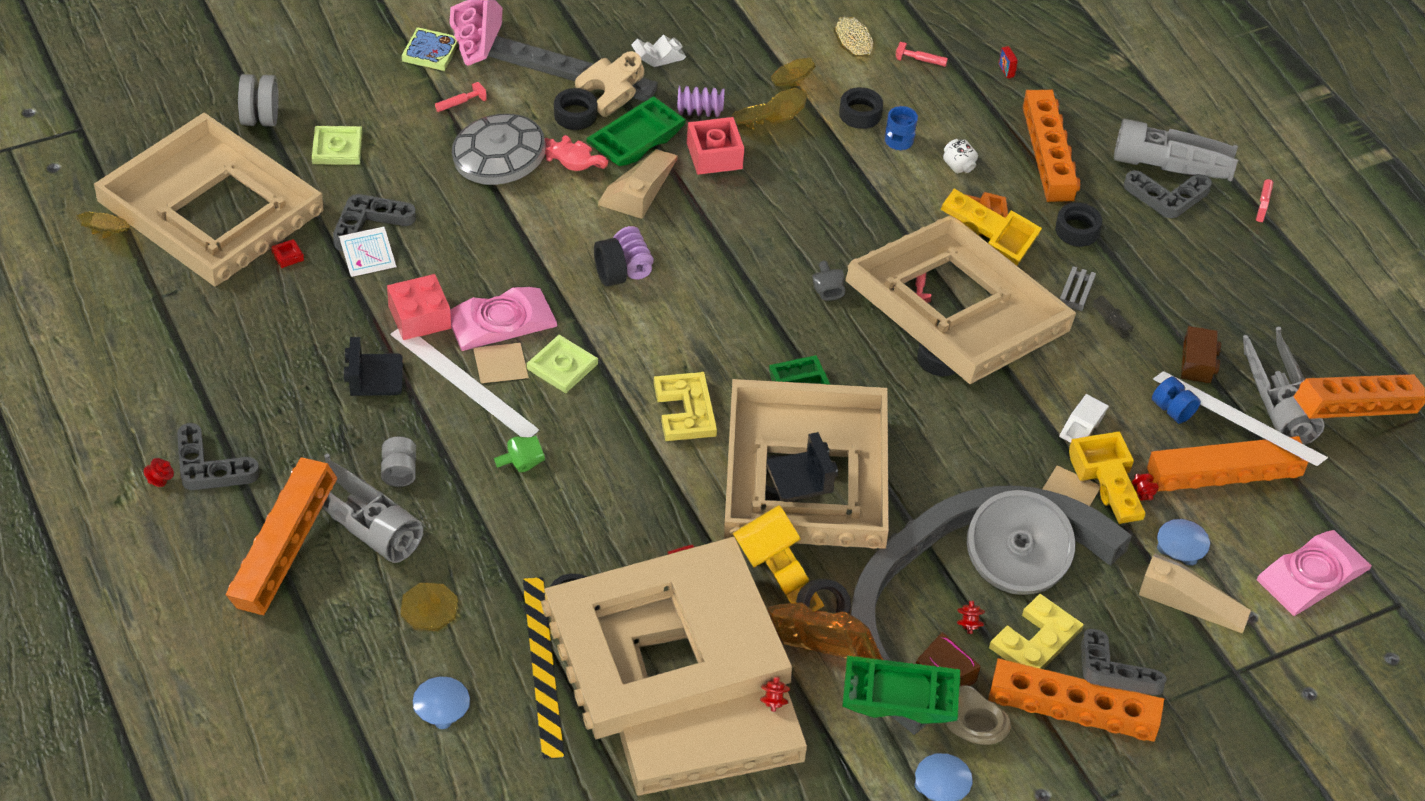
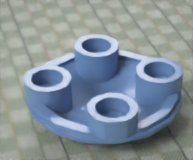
(1183, 541)
(441, 701)
(943, 778)

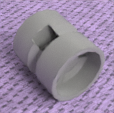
(398, 461)

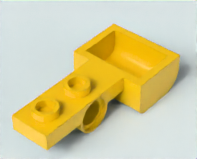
(1008, 235)
(1109, 461)
(769, 541)

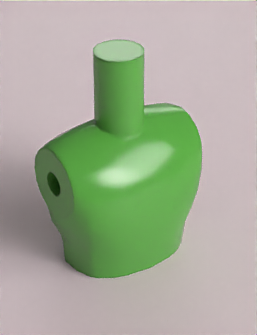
(522, 452)

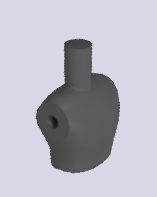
(829, 283)

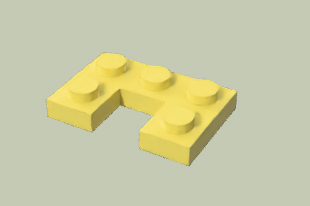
(698, 417)
(1056, 633)

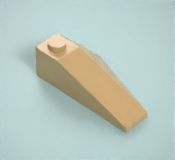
(639, 185)
(1185, 590)

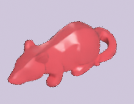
(573, 156)

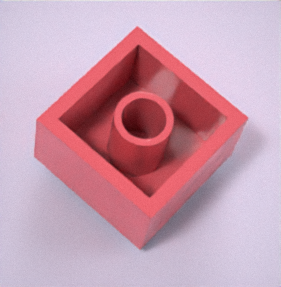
(715, 145)
(419, 307)

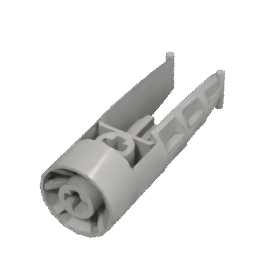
(1174, 151)
(1287, 415)
(373, 517)

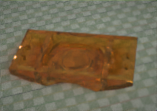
(822, 631)

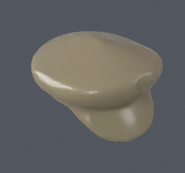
(979, 719)

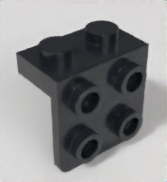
(372, 372)
(804, 473)

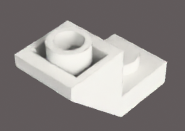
(661, 53)
(1084, 418)

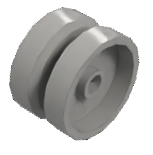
(258, 100)

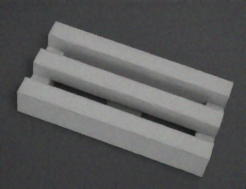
(1081, 276)

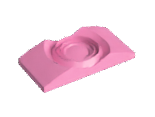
(501, 317)
(1313, 571)

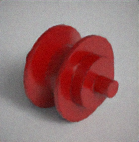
(158, 472)
(1144, 486)
(970, 617)
(774, 694)

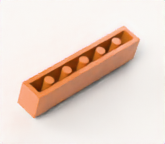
(1223, 464)
(281, 536)

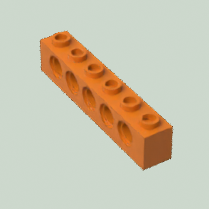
(1050, 146)
(1360, 396)
(1090, 698)

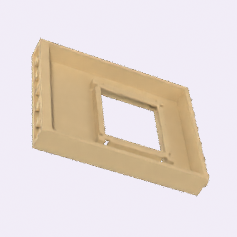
(187, 165)
(981, 337)
(778, 420)
(719, 614)
(702, 742)

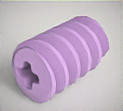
(700, 102)
(636, 253)

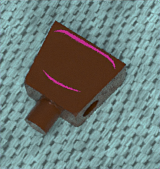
(948, 654)

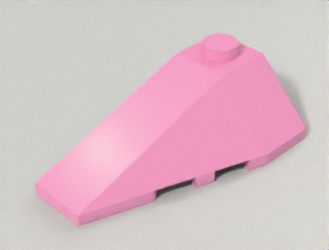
(476, 27)

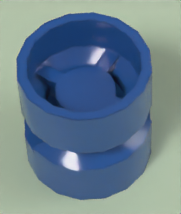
(901, 128)
(1178, 402)

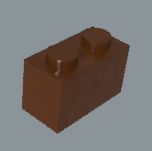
(1200, 354)

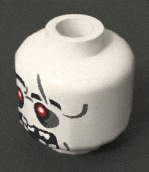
(960, 156)

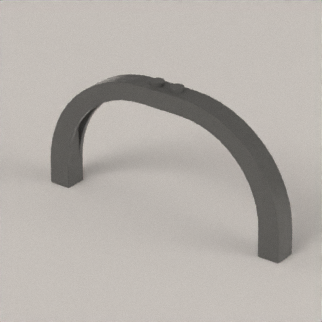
(1089, 528)

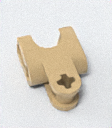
(614, 79)

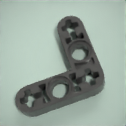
(1140, 184)
(362, 213)
(200, 467)
(1100, 671)

